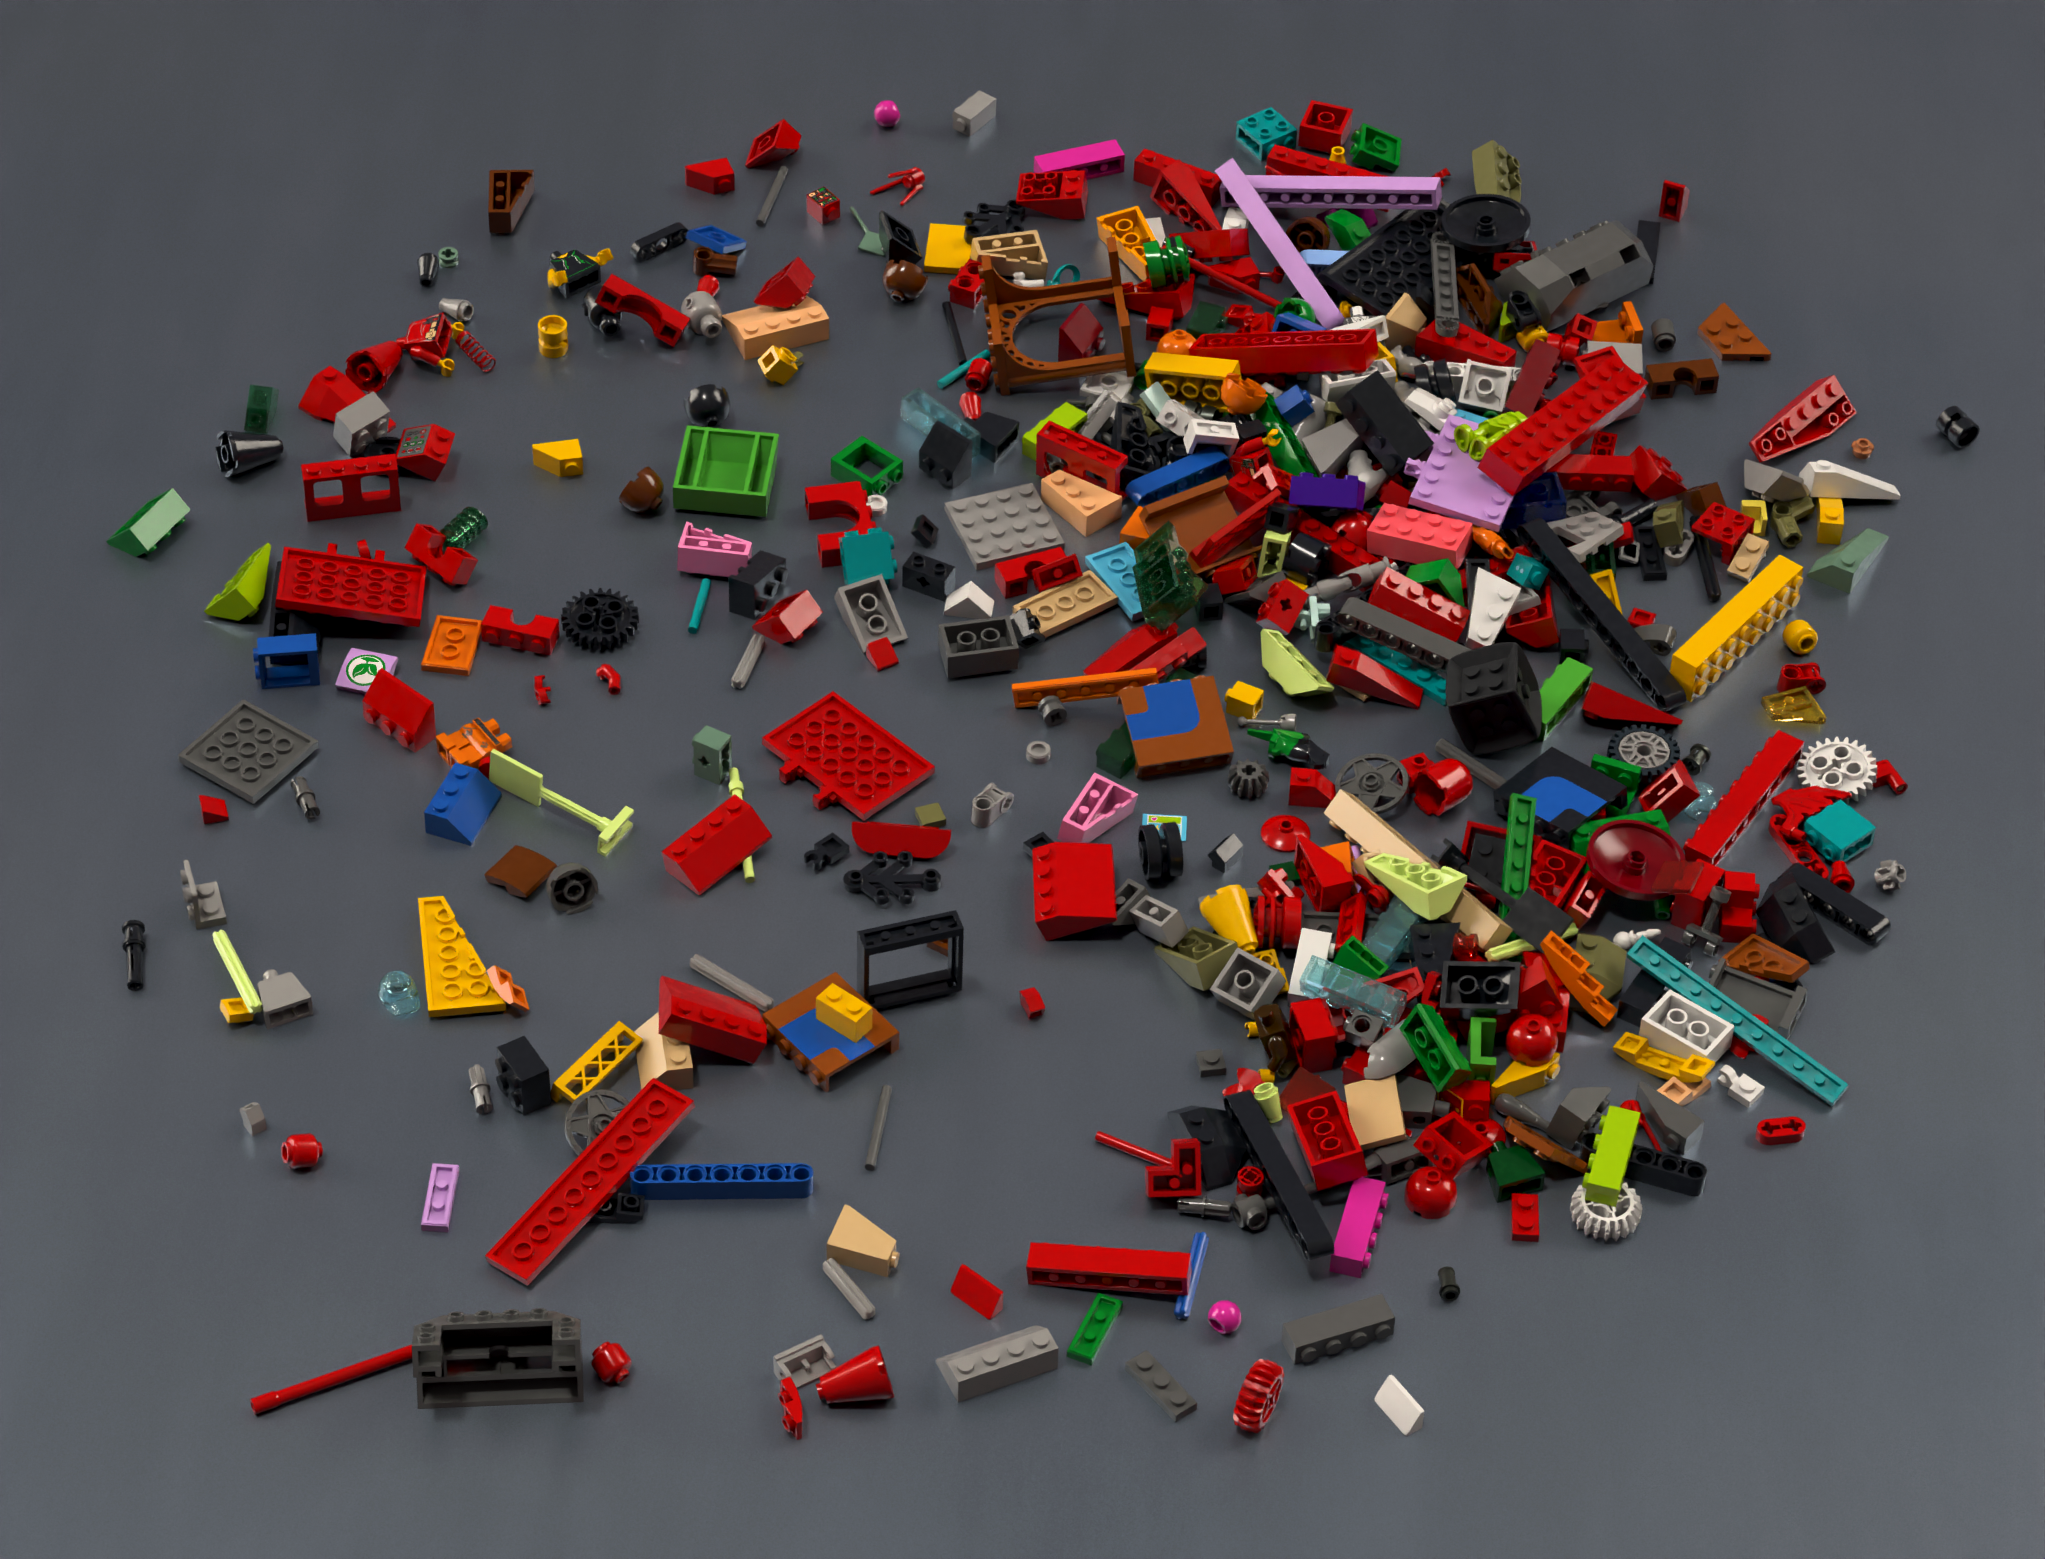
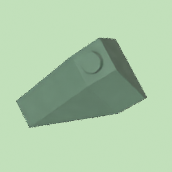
(1849, 561)

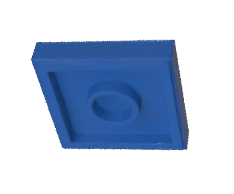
(716, 239)

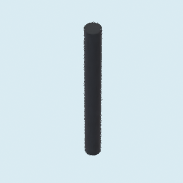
(954, 333)

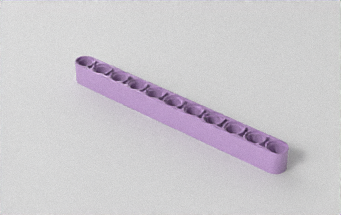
(1280, 244)

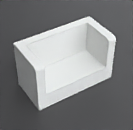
(1211, 433)

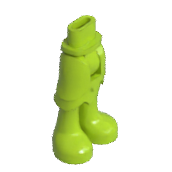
(1486, 434)

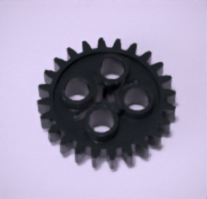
(584, 614)

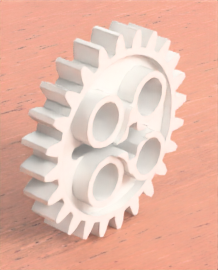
(1838, 767)

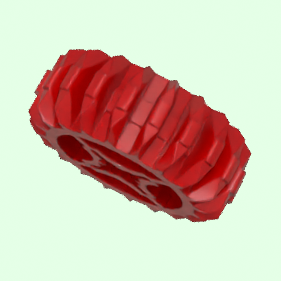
(1258, 1395)

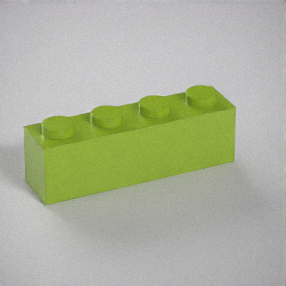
(1612, 1155)

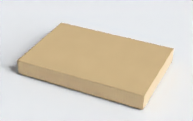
(1375, 1111)

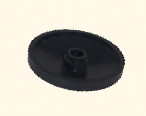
(1486, 223)

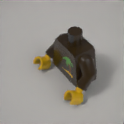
(1275, 1036)

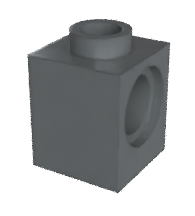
(1363, 1020)

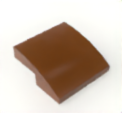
(520, 871)

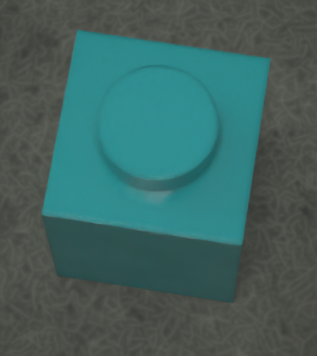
(1527, 571)

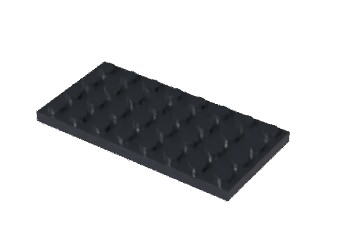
(1391, 262)

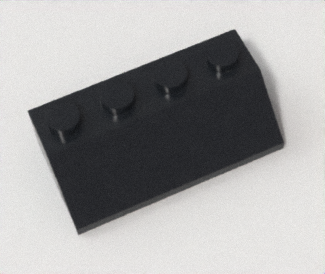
(1384, 423)

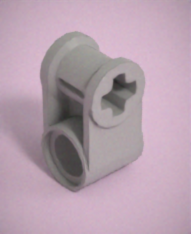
(990, 805)

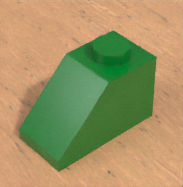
(1347, 229)

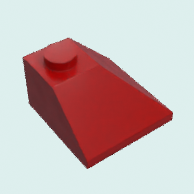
(774, 144)

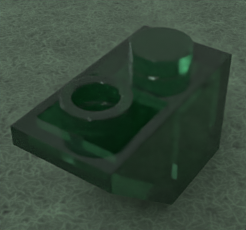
(260, 408)

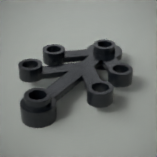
(1009, 211)
(862, 880)

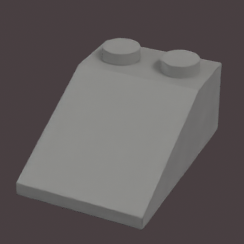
(870, 612)

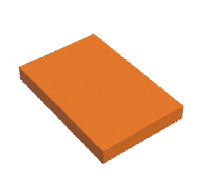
(452, 645)

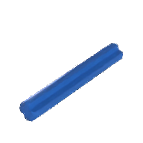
(1198, 1252)

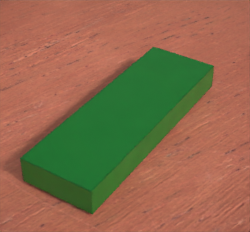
(1094, 1329)

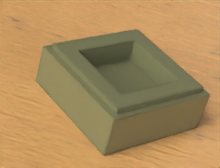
(930, 815)

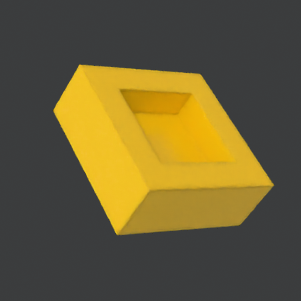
(235, 1010)

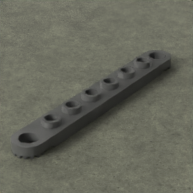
(1444, 286)

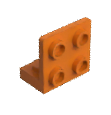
(1623, 330)

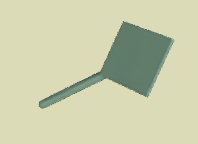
(871, 241)

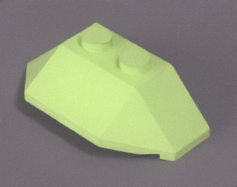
(1290, 666)

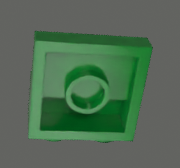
(1375, 147)

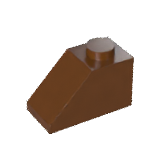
(1701, 497)

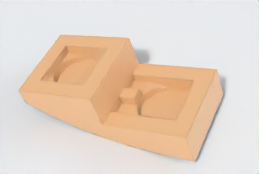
(1684, 1092)

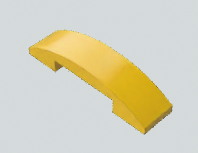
(1660, 1063)

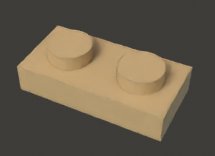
(1748, 558)

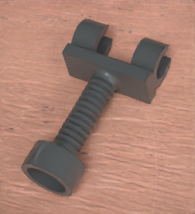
(1719, 895)

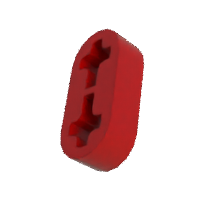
(1780, 1130)

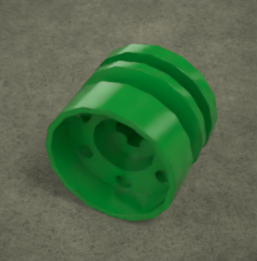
(1166, 261)

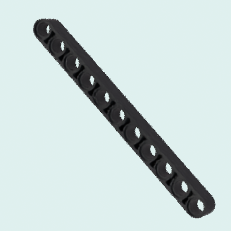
(1602, 615)

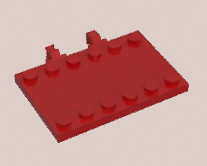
(351, 586)
(846, 757)

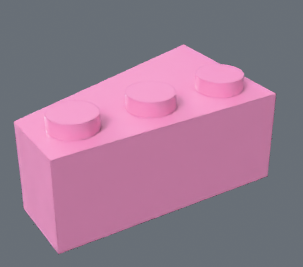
(711, 554)
(1096, 810)

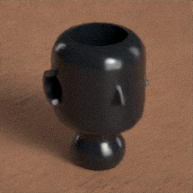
(599, 316)

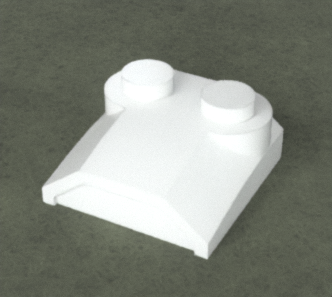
(1484, 387)
(1431, 407)

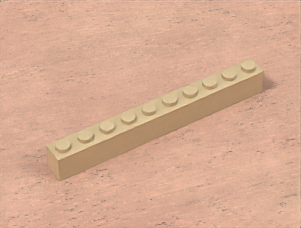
(1374, 833)

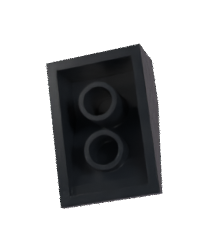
(1479, 989)

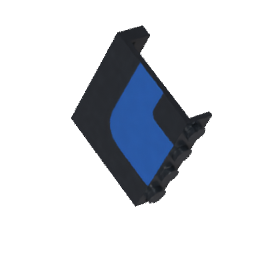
(1565, 794)

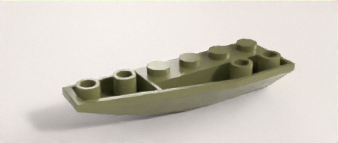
(1496, 171)

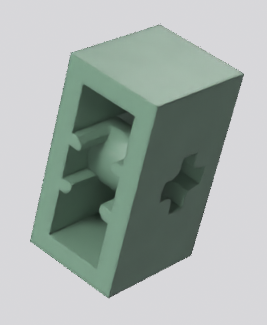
(712, 754)

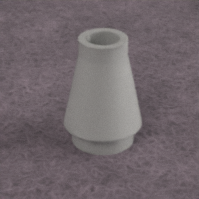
(458, 309)

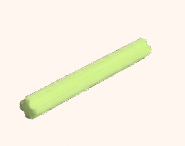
(1518, 946)
(237, 972)

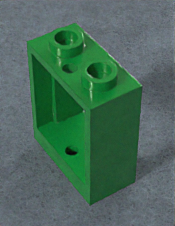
(844, 462)

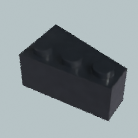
(756, 584)
(1430, 947)

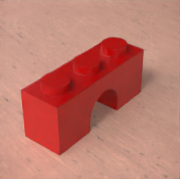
(426, 547)
(1013, 574)
(537, 637)

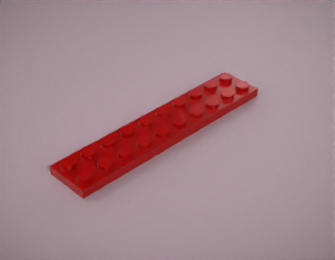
(589, 1181)

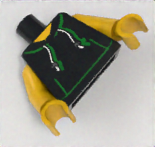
(575, 271)

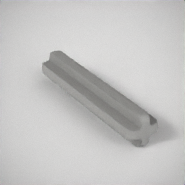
(748, 661)
(849, 1289)

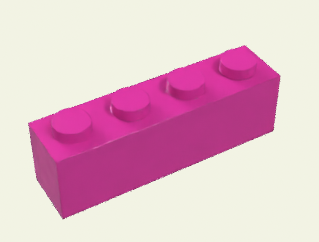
(1096, 160)
(1358, 1227)

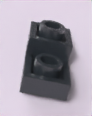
(624, 1209)

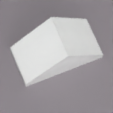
(969, 602)

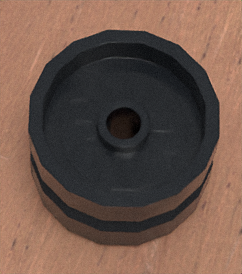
(1439, 384)
(1160, 850)

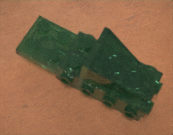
(1165, 578)

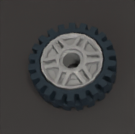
(1646, 749)

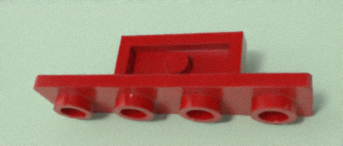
(1174, 654)

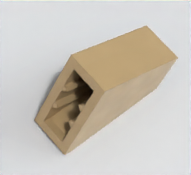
(861, 1244)

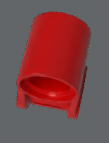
(1801, 675)

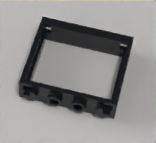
(904, 935)

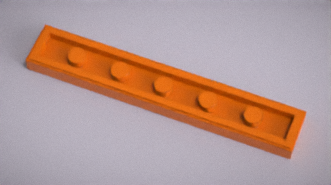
(1081, 687)

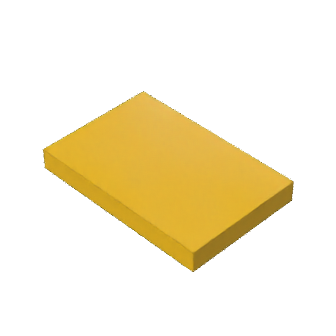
(946, 249)

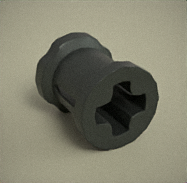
(1696, 759)

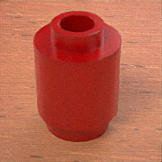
(978, 374)

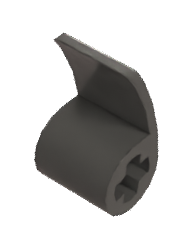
(1660, 637)

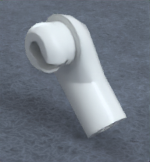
(1019, 279)

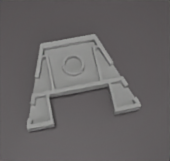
(1587, 532)

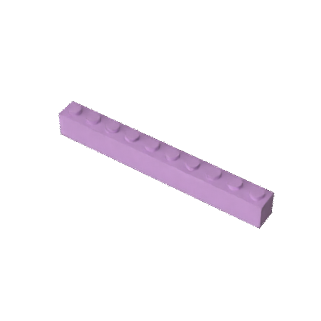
(1343, 192)

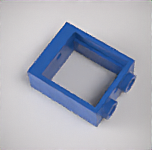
(287, 675)

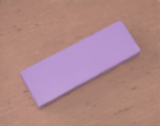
(440, 1197)

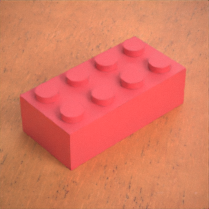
(1418, 536)

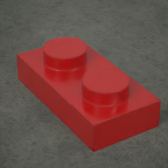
(1524, 1217)

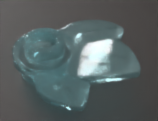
(1703, 803)

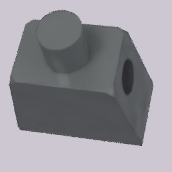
(1419, 1102)

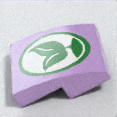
(361, 668)

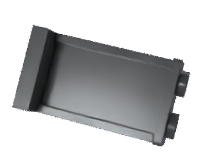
(1760, 997)

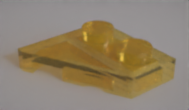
(1794, 706)

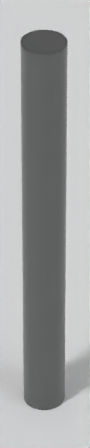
(771, 196)
(878, 1128)

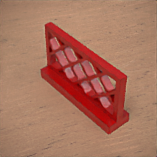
(1234, 532)

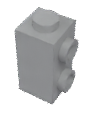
(974, 113)

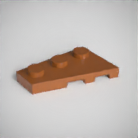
(1766, 960)

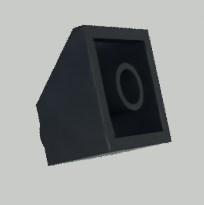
(897, 240)
(946, 455)

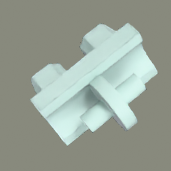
(1311, 617)

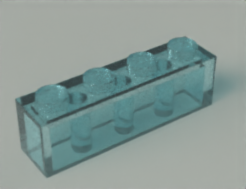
(923, 411)
(1391, 932)
(1352, 991)

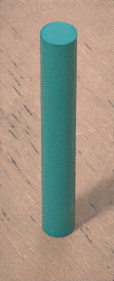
(952, 376)
(699, 606)

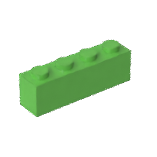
(1562, 692)

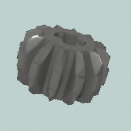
(1248, 778)

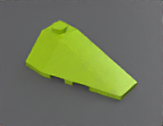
(244, 590)

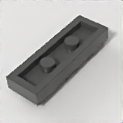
(1161, 1386)

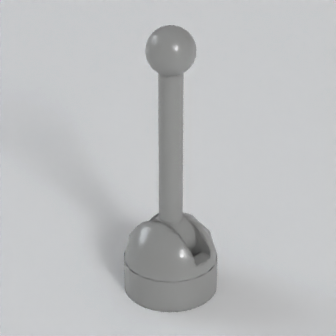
(1286, 722)

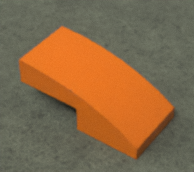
(508, 991)

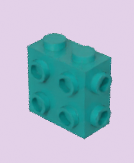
(1265, 130)
(867, 555)
(1839, 832)

